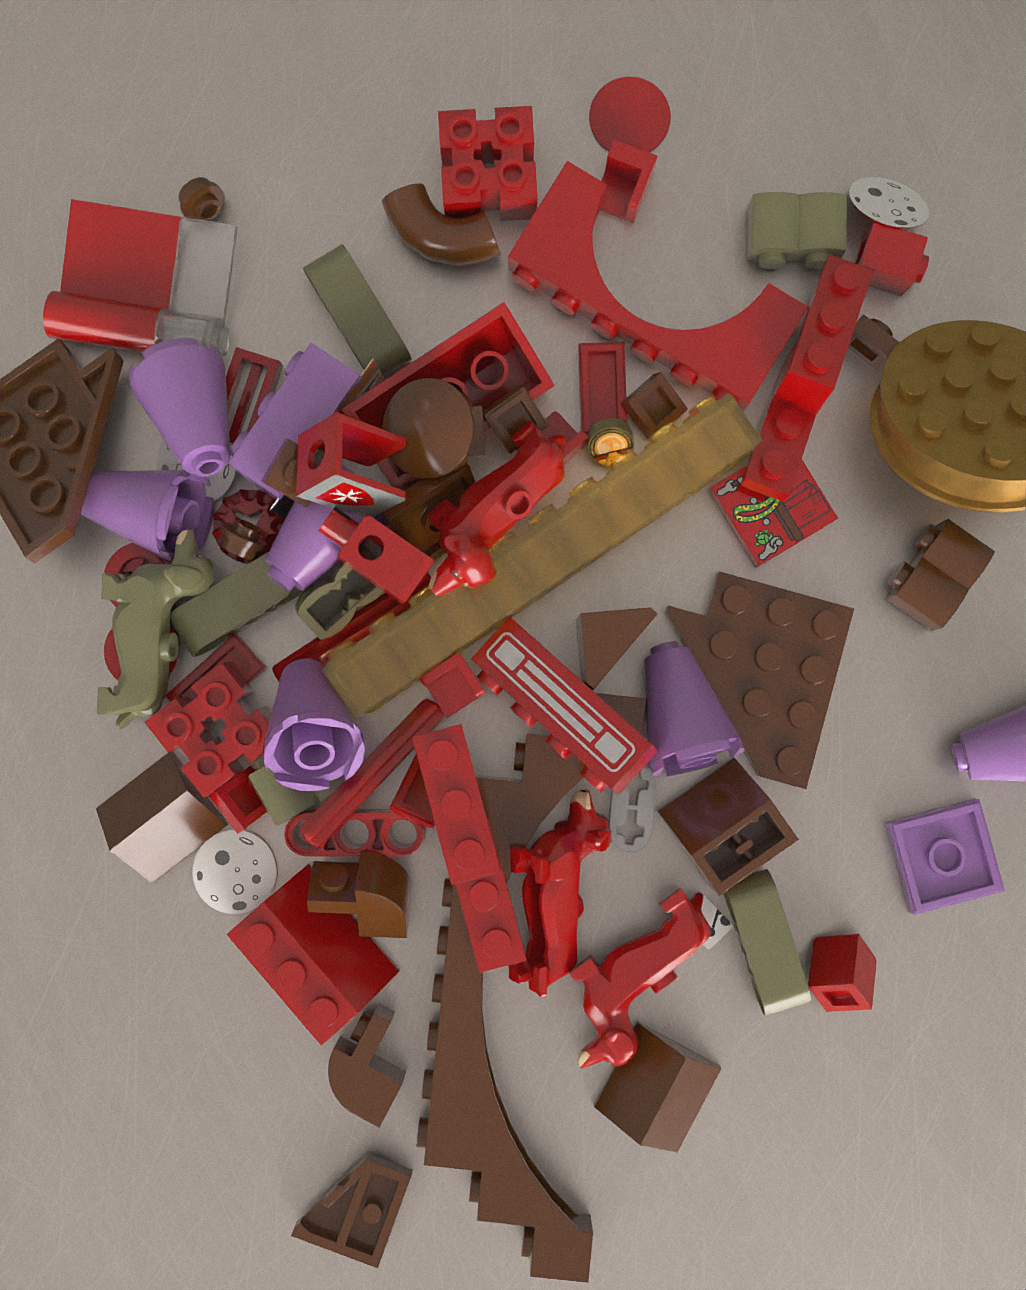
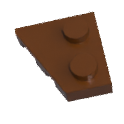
(357, 1211)

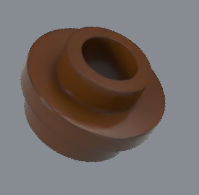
(201, 199)
(241, 538)

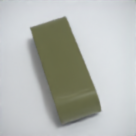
(356, 310)
(229, 607)
(767, 943)

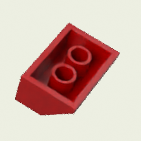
(313, 958)

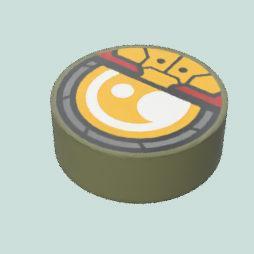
(609, 440)

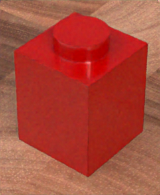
(893, 256)

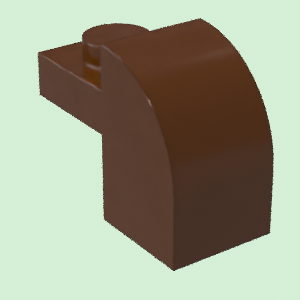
(372, 889)
(358, 1076)

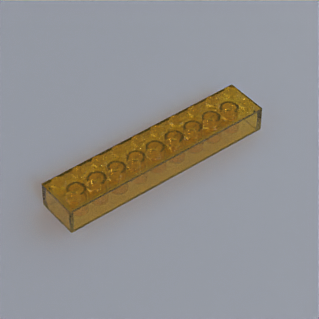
(545, 555)

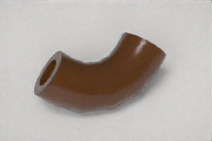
(435, 234)

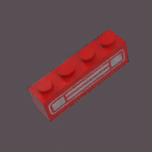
(564, 706)

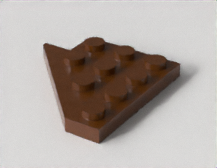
(50, 442)
(771, 667)

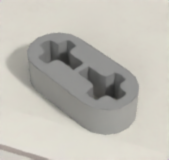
(643, 813)

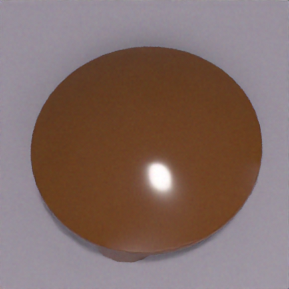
(435, 425)

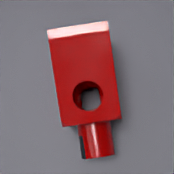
(397, 568)

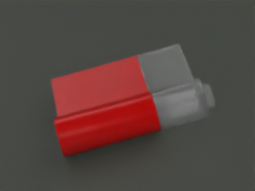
(141, 279)

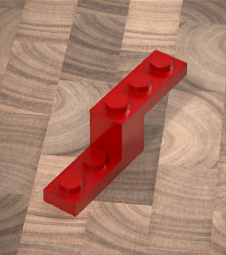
(807, 377)
(469, 847)

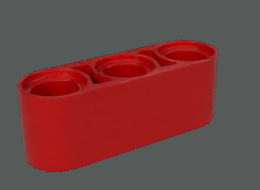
(379, 839)

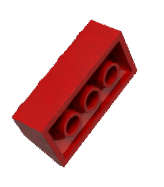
(478, 360)

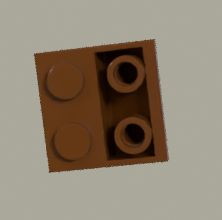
(727, 826)

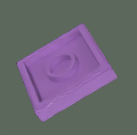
(944, 856)

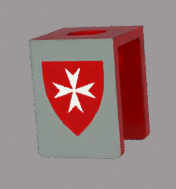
(330, 484)

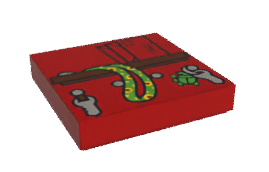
(770, 525)

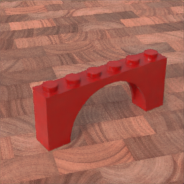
(559, 260)

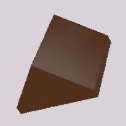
(605, 639)
(158, 819)
(657, 1091)

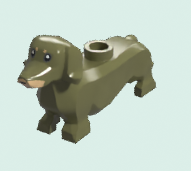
(143, 628)

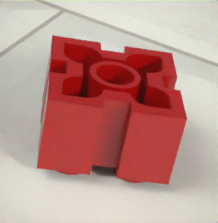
(501, 141)
(185, 727)

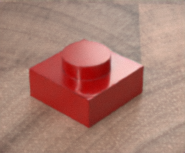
(239, 801)

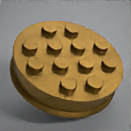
(956, 414)

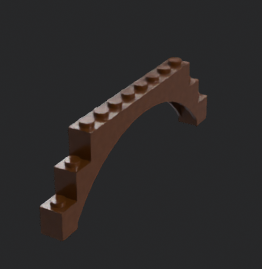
(466, 1113)

